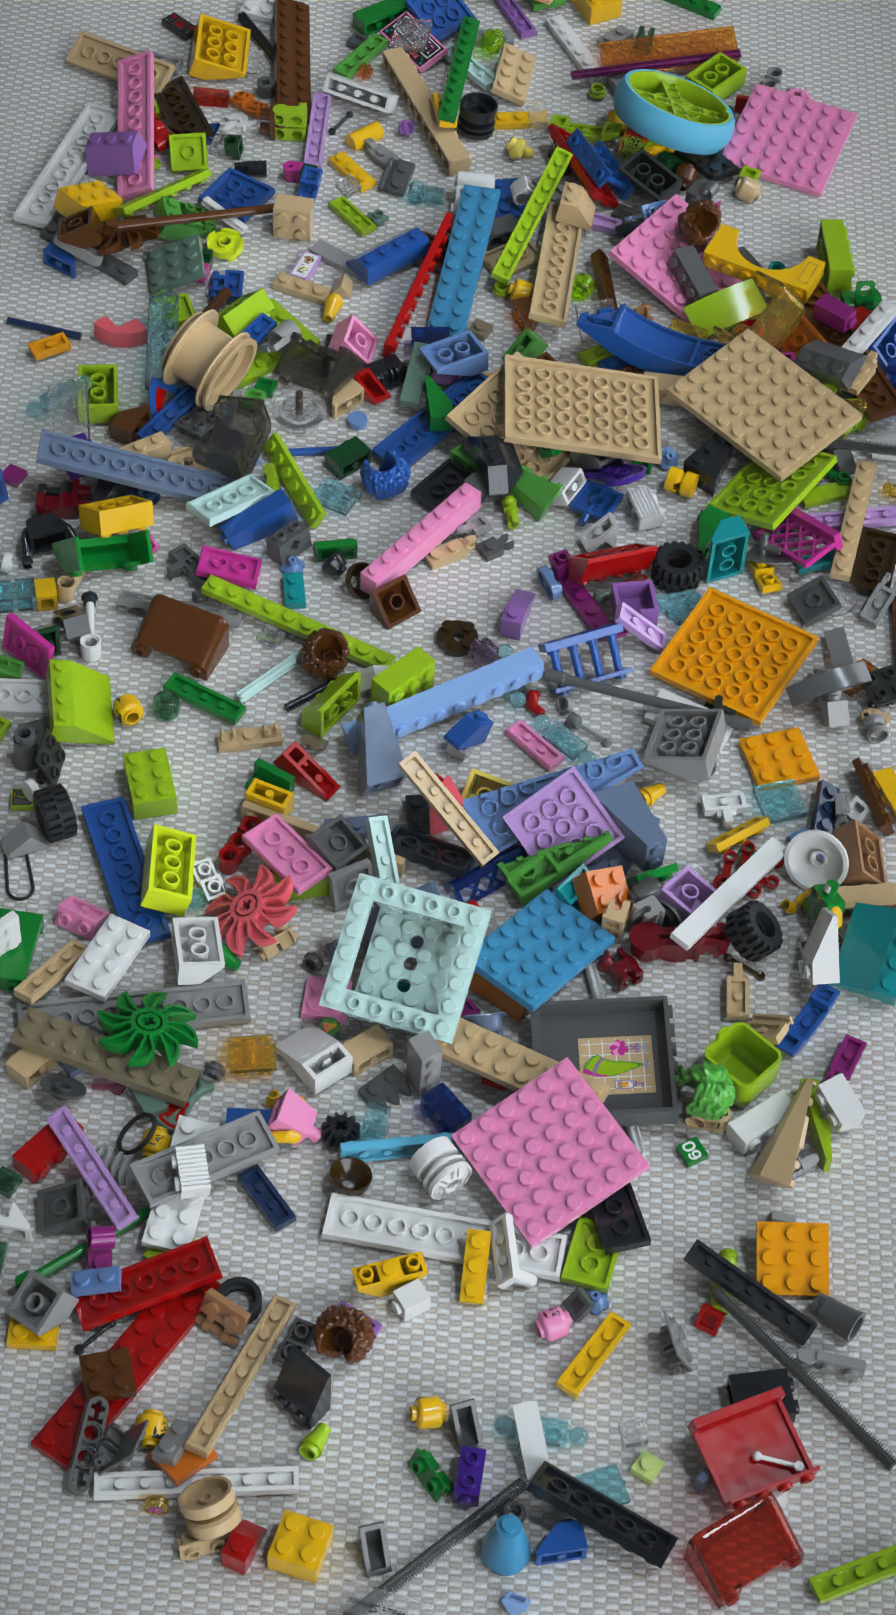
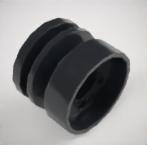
(477, 116)

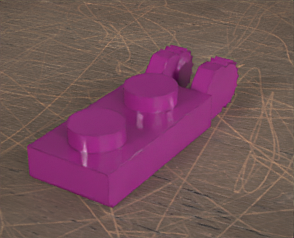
(847, 1057)

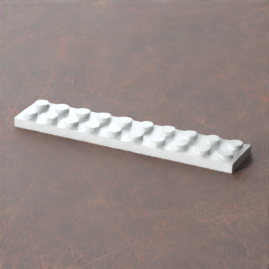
(65, 166)
(431, 1232)

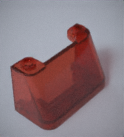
(743, 1549)

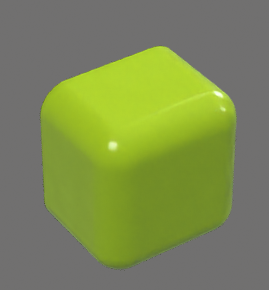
(748, 1058)

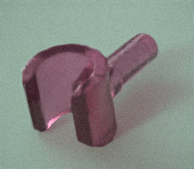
(115, 1088)

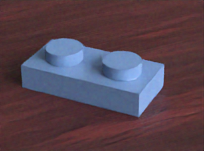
(96, 1281)

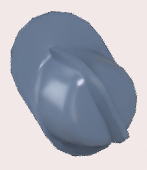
(490, 1021)

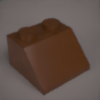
(81, 229)

